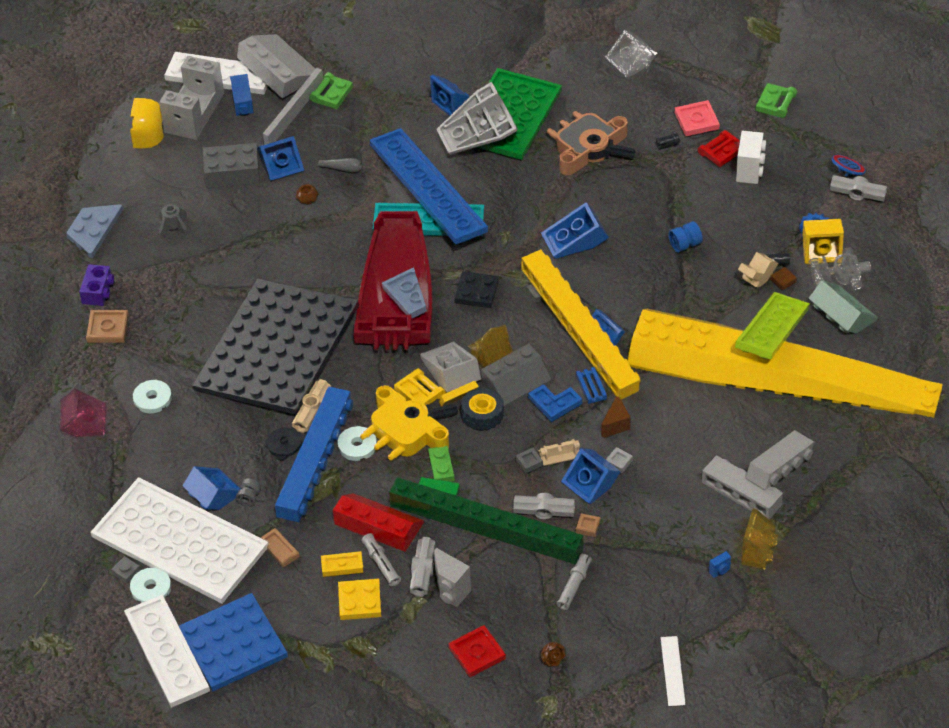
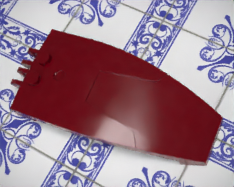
(394, 248)

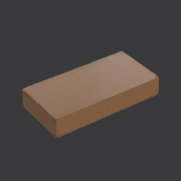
(280, 548)

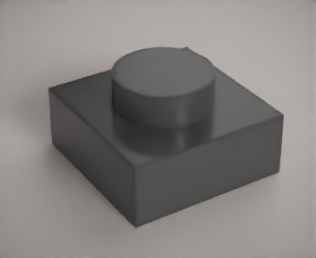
(529, 460)
(125, 569)

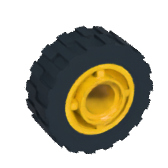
(482, 409)

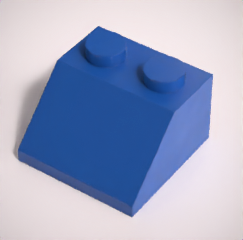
(446, 94)
(280, 158)
(590, 475)
(211, 487)

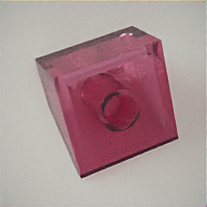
(82, 415)

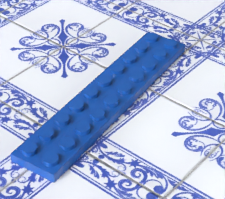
(428, 186)

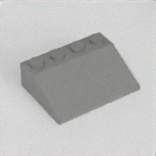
(275, 63)

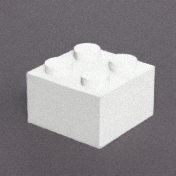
(750, 157)

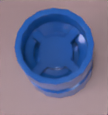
(686, 236)

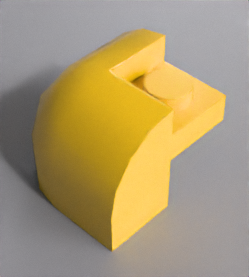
(146, 123)

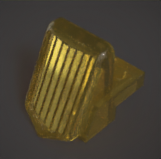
(491, 346)

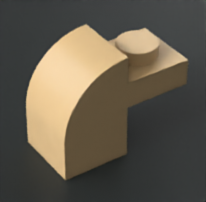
(758, 270)

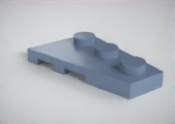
(406, 292)

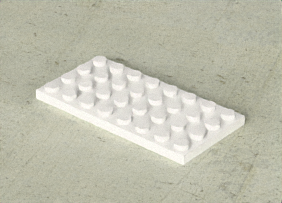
(180, 540)

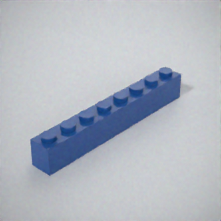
(313, 454)

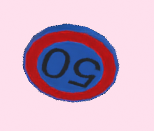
(848, 165)

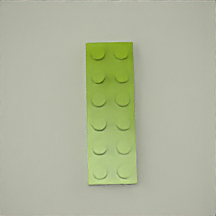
(772, 325)

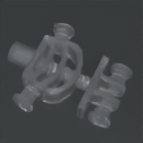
(843, 274)

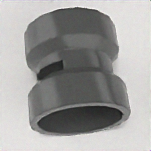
(248, 492)

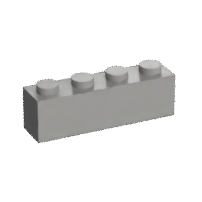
(780, 460)
(733, 484)

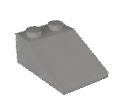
(451, 366)

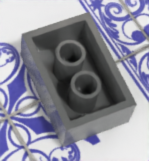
(231, 165)

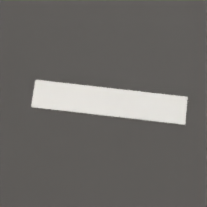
(672, 670)

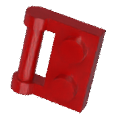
(723, 152)

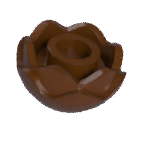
(306, 194)
(552, 654)

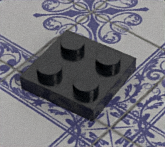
(476, 289)

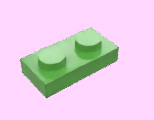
(441, 463)

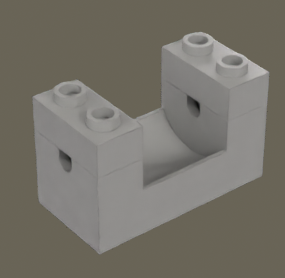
(191, 108)

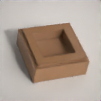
(588, 525)

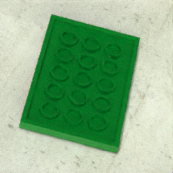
(528, 104)

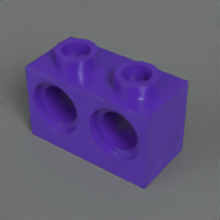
(96, 285)

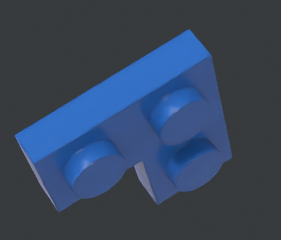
(552, 405)

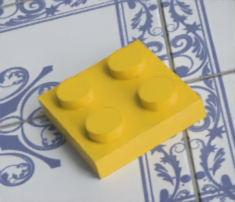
(359, 599)

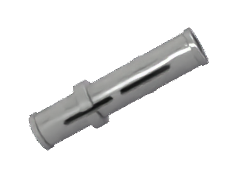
(381, 559)
(577, 574)

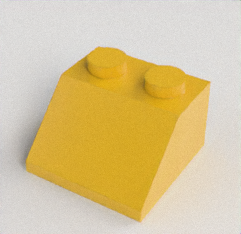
(822, 239)

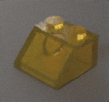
(758, 541)

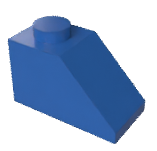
(241, 94)

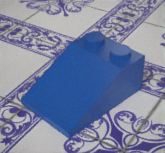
(575, 232)

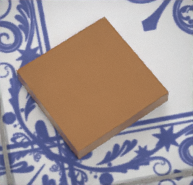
(107, 326)

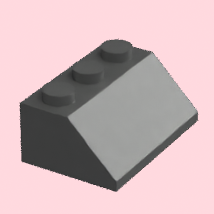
(516, 374)

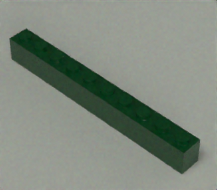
(486, 520)

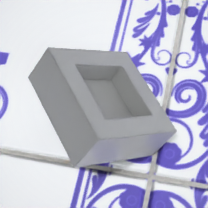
(620, 459)

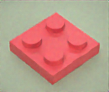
(697, 118)

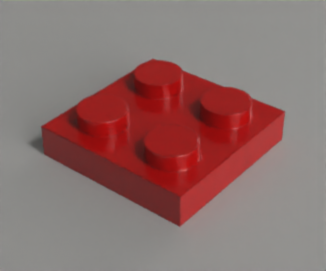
(477, 651)

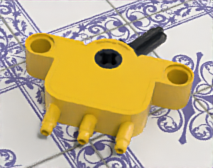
(407, 424)

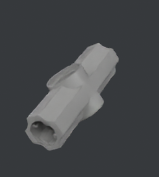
(858, 188)
(544, 506)
(422, 567)

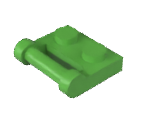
(336, 93)
(771, 97)

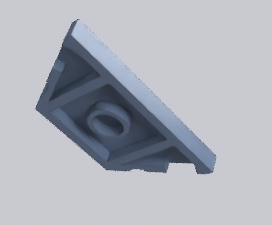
(93, 226)

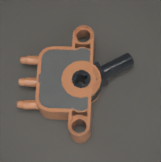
(589, 140)

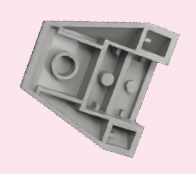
(477, 121)

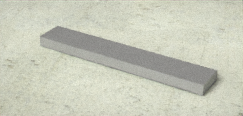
(293, 107)

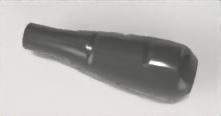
(346, 164)

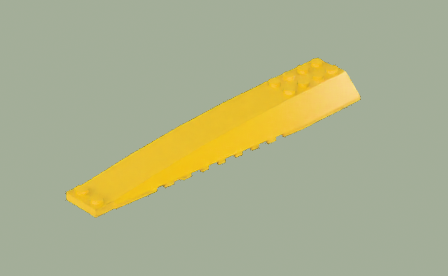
(708, 355)

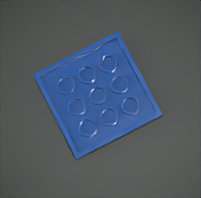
(233, 642)

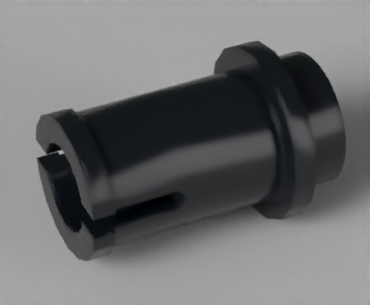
(669, 140)
(781, 259)

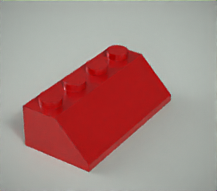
(368, 517)

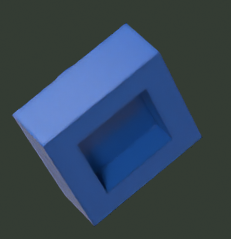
(720, 564)

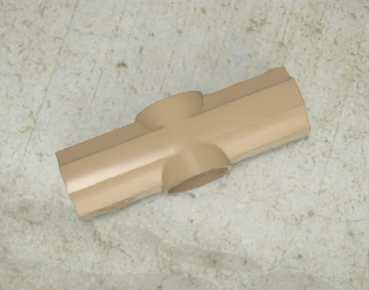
(310, 406)

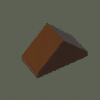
(616, 420)

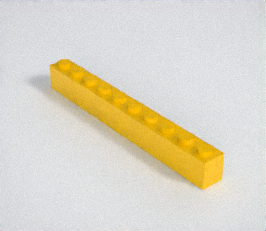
(580, 324)

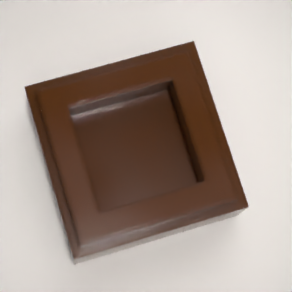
(783, 278)

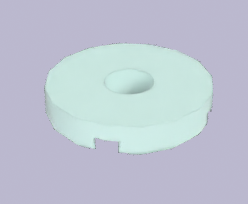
(149, 388)
(353, 452)
(146, 577)

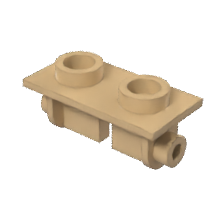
(556, 454)

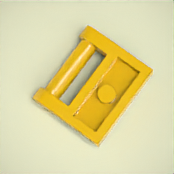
(412, 390)

